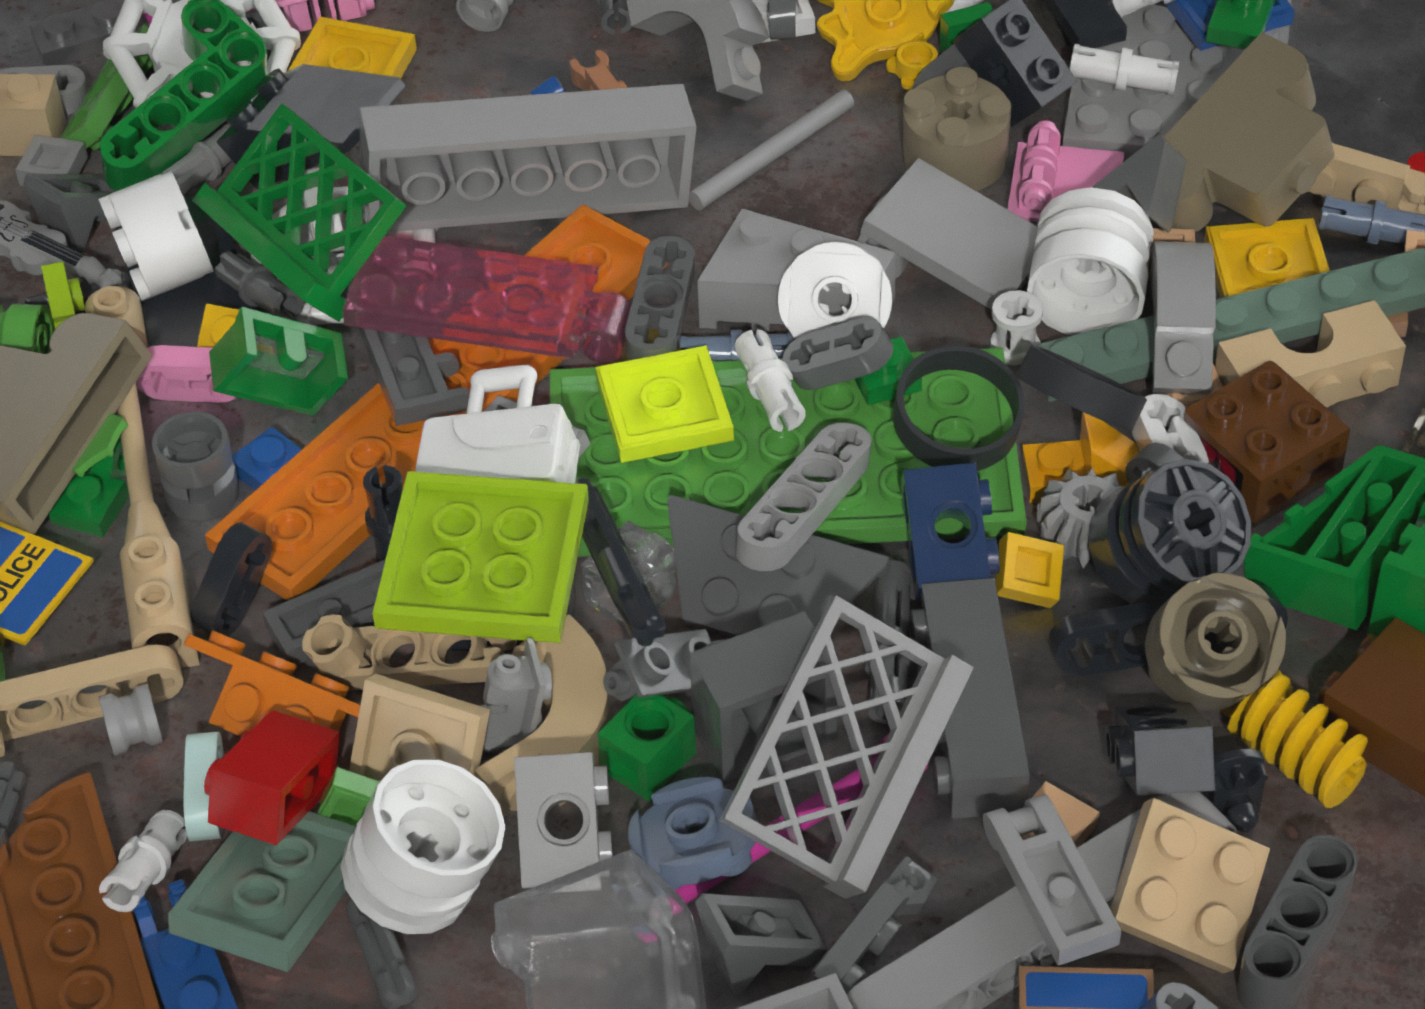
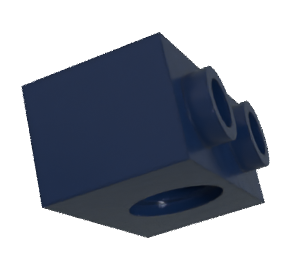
(942, 494)

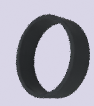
(969, 360)
(1081, 388)

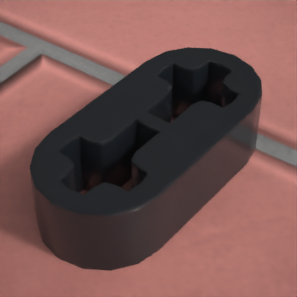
(231, 579)

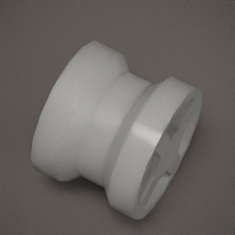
(130, 719)

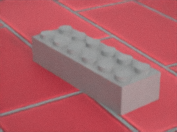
(530, 155)

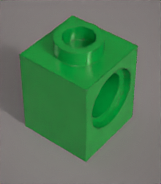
(641, 762)

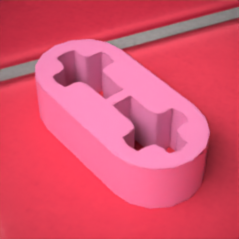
(180, 375)

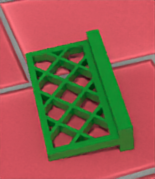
(282, 251)

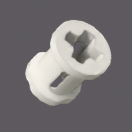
(1014, 326)

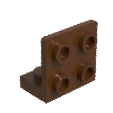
(1273, 436)

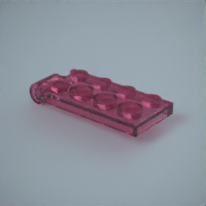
(487, 300)

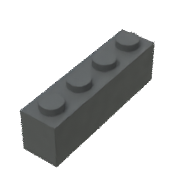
(983, 742)

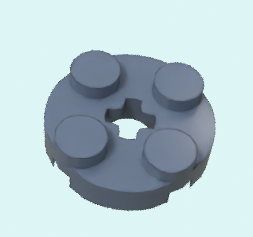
(684, 858)

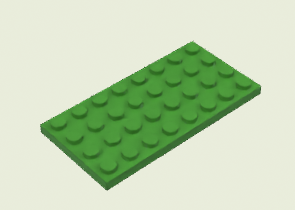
(734, 475)

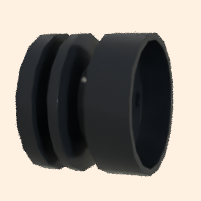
(1169, 531)

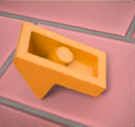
(1098, 448)

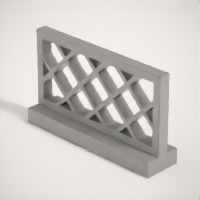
(886, 785)

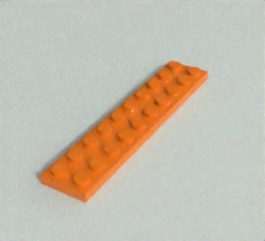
(318, 497)

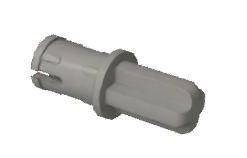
(200, 163)

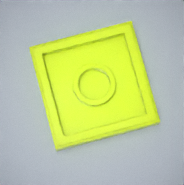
(664, 404)

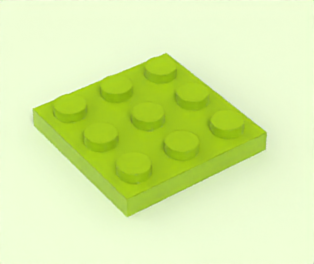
(482, 557)

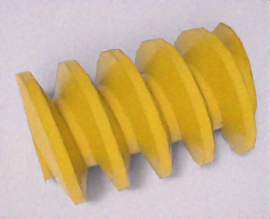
(1300, 741)

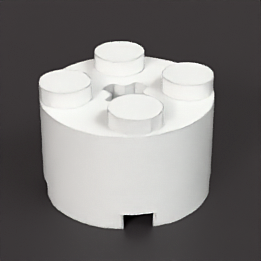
(156, 235)

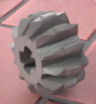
(1069, 508)

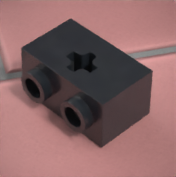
(1016, 57)

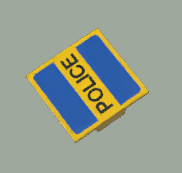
(33, 581)

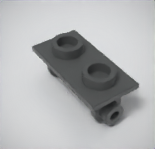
(654, 668)

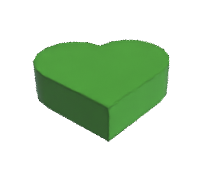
(346, 796)

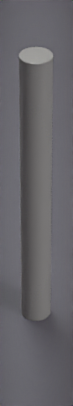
(771, 150)

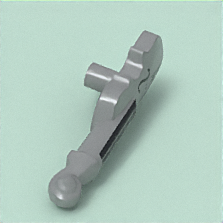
(36, 245)

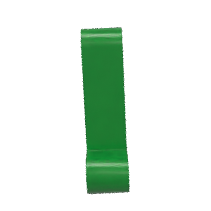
(134, 146)

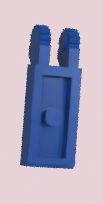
(182, 970)

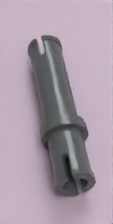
(893, 609)

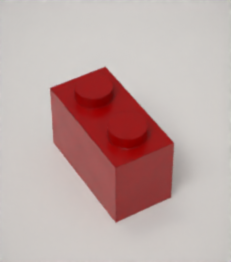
(271, 777)

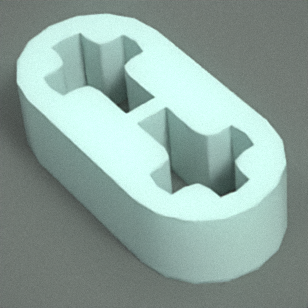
(200, 753)

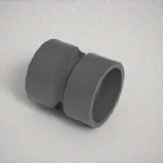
(195, 466)

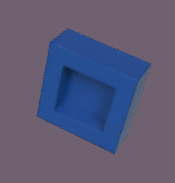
(263, 457)

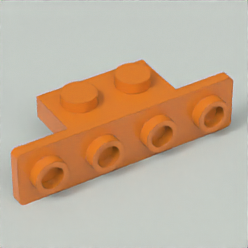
(269, 685)

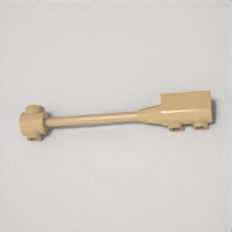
(150, 558)

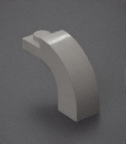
(729, 32)
(1184, 316)

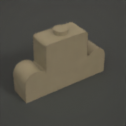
(1251, 138)
(57, 406)

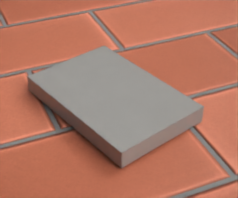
(954, 233)

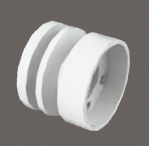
(1091, 260)
(422, 846)

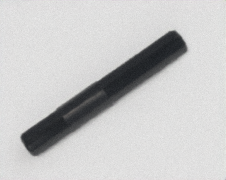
(620, 571)

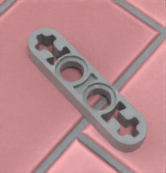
(793, 490)

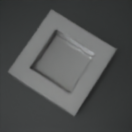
(51, 156)

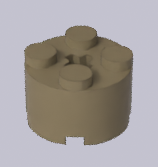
(958, 127)
(1244, 625)

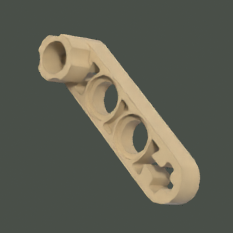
(344, 651)
(61, 686)

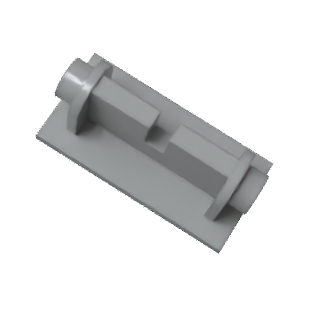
(515, 697)

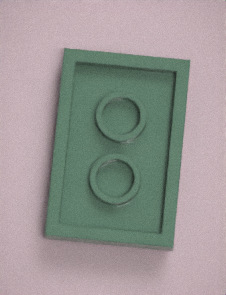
(264, 896)

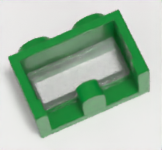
(278, 362)

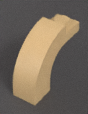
(576, 713)

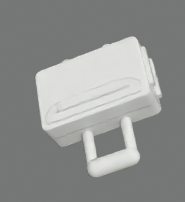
(502, 443)

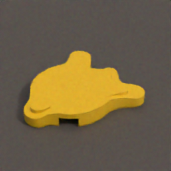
(875, 30)

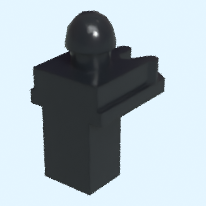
(1238, 782)

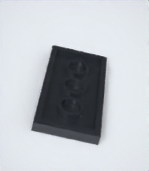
(178, 314)

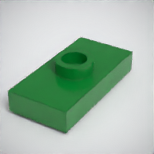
(1238, 22)

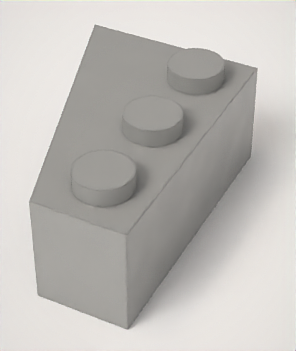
(749, 265)

